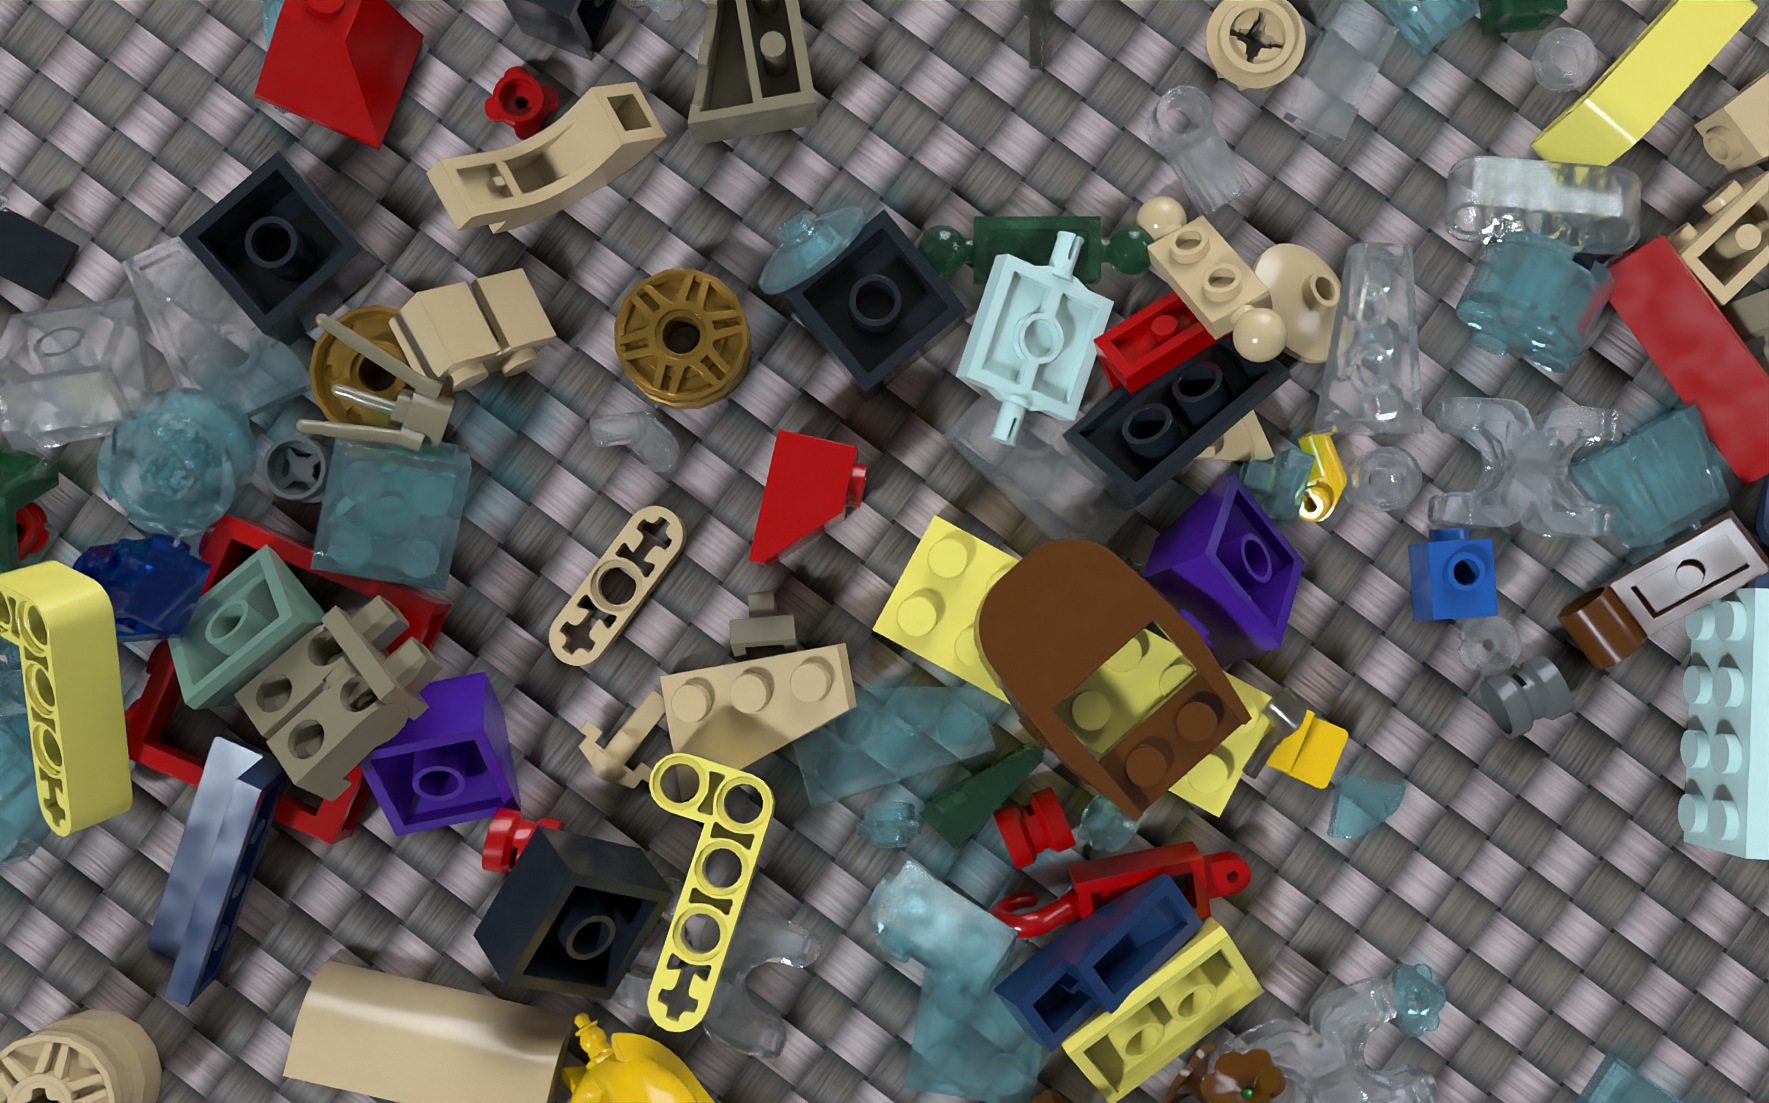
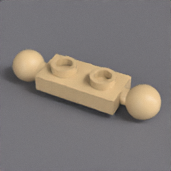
(1212, 280)

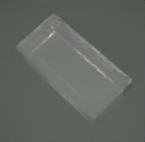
(1340, 74)

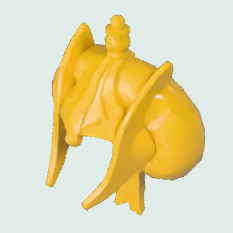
(629, 1070)

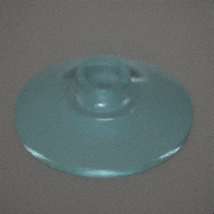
(809, 246)

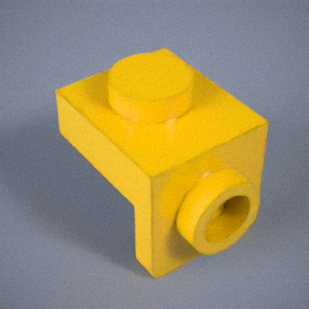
(1310, 751)

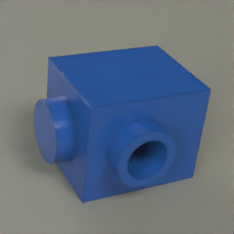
(1452, 576)

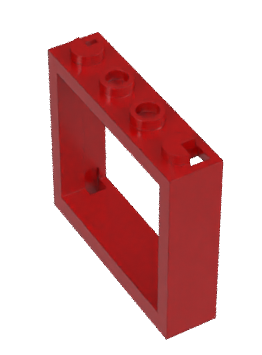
(149, 715)

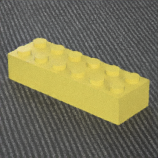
(935, 618)

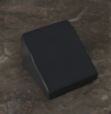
(32, 254)

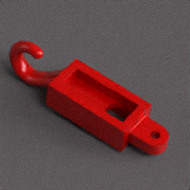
(1105, 879)

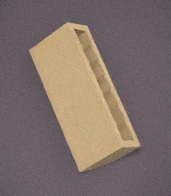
(424, 1041)

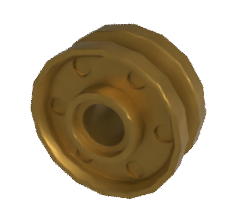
(675, 301)
(340, 364)

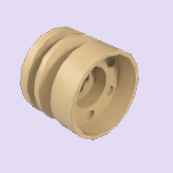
(82, 1060)

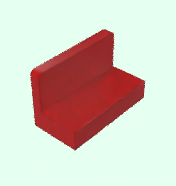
(1151, 343)

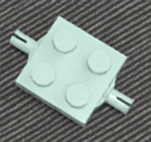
(1035, 337)

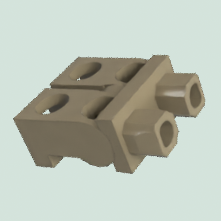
(339, 695)

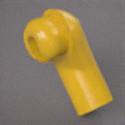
(1325, 479)

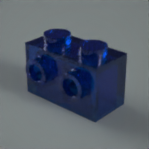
(148, 584)

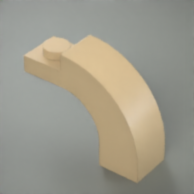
(553, 169)

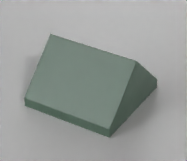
(241, 629)

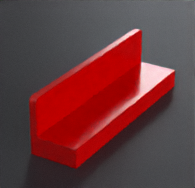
(1696, 352)

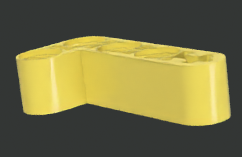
(1643, 82)
(70, 692)
(699, 893)

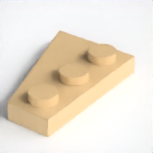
(753, 707)

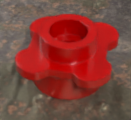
(517, 85)

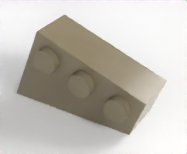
(751, 72)

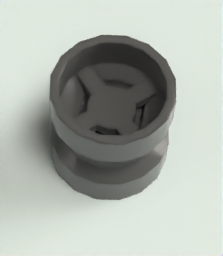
(291, 468)
(1526, 696)

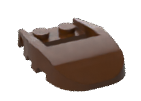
(1060, 622)

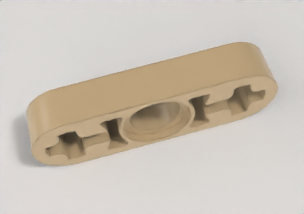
(577, 615)

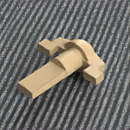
(610, 762)

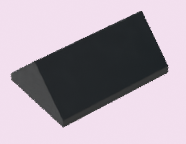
(1151, 435)

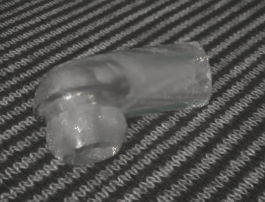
(642, 433)

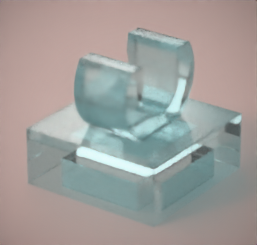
(1280, 483)

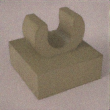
(765, 631)

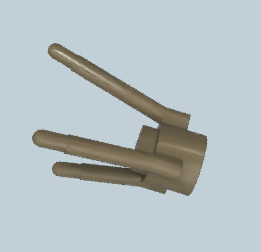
(418, 413)

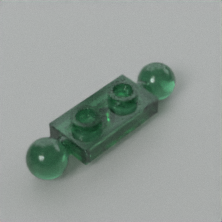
(1033, 241)

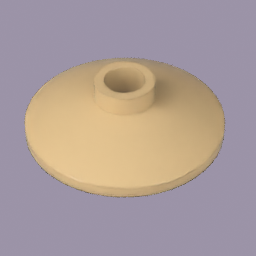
(1303, 295)

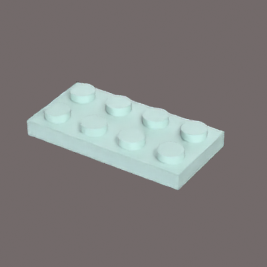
(1728, 726)

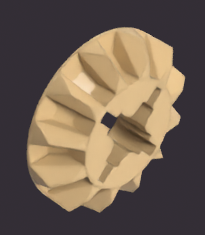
(1279, 28)

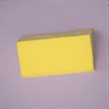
(1164, 1014)

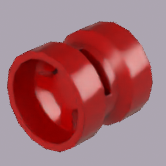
(1034, 828)
(508, 838)

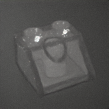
(72, 372)

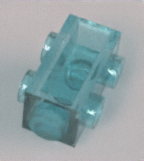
(941, 931)

